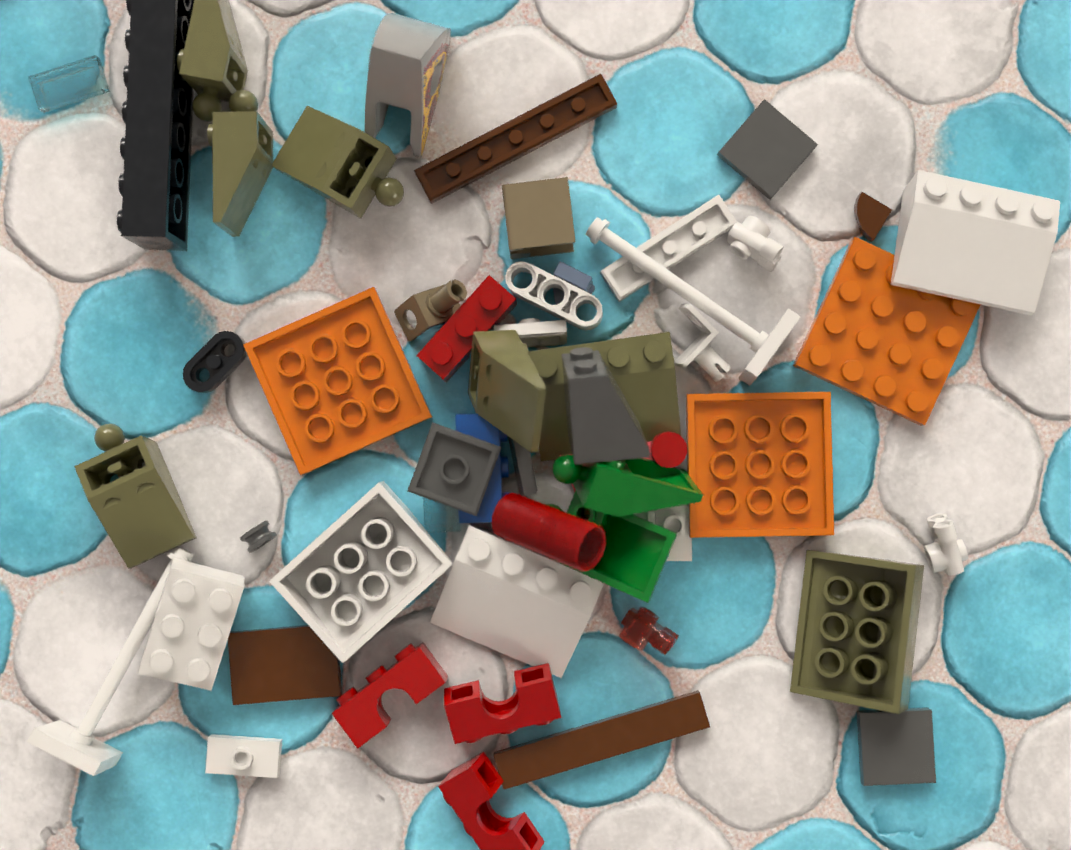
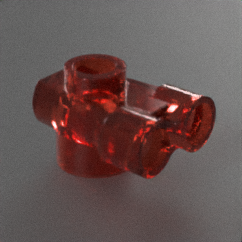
(642, 627)

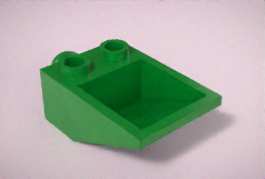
(627, 485)
(632, 551)

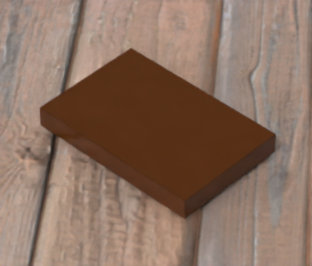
(281, 665)

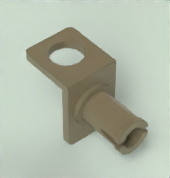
(431, 307)

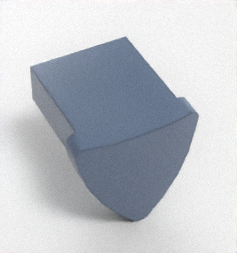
(573, 277)

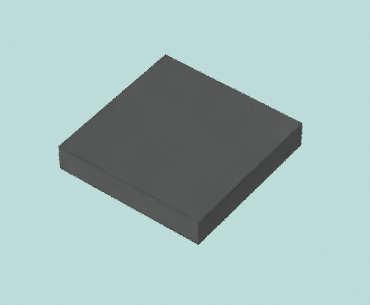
(767, 149)
(454, 469)
(896, 747)

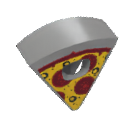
(406, 73)

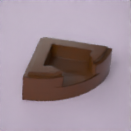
(870, 215)

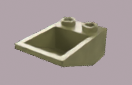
(212, 57)
(240, 160)
(335, 161)
(507, 386)
(141, 506)

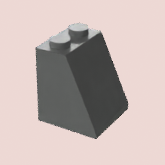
(597, 412)

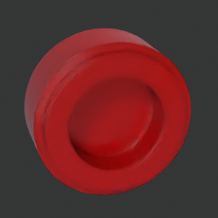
(668, 449)

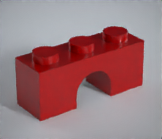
(453, 341)
(362, 711)
(476, 716)
(468, 793)

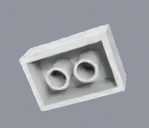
(192, 624)

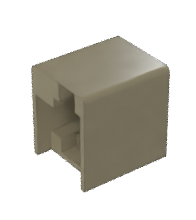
(538, 218)

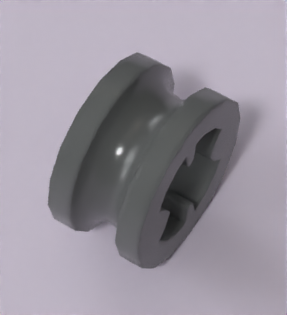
(258, 536)

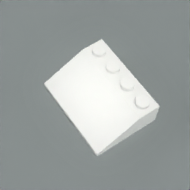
(974, 242)
(361, 571)
(516, 601)

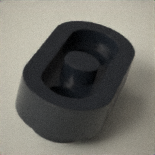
(213, 359)

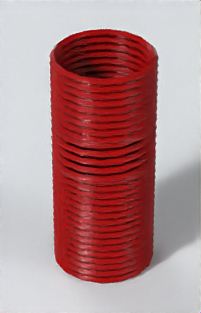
(549, 531)

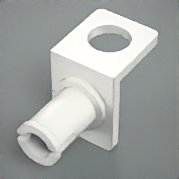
(700, 348)

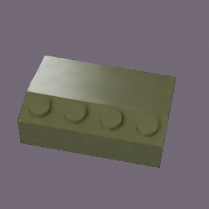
(643, 372)
(857, 630)

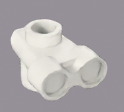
(751, 241)
(947, 551)

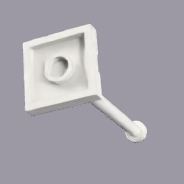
(762, 343)
(78, 745)

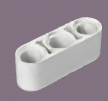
(544, 281)

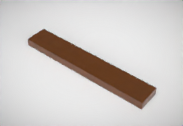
(516, 138)
(601, 739)

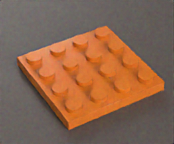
(883, 337)
(337, 381)
(760, 464)

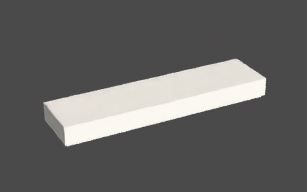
(671, 246)

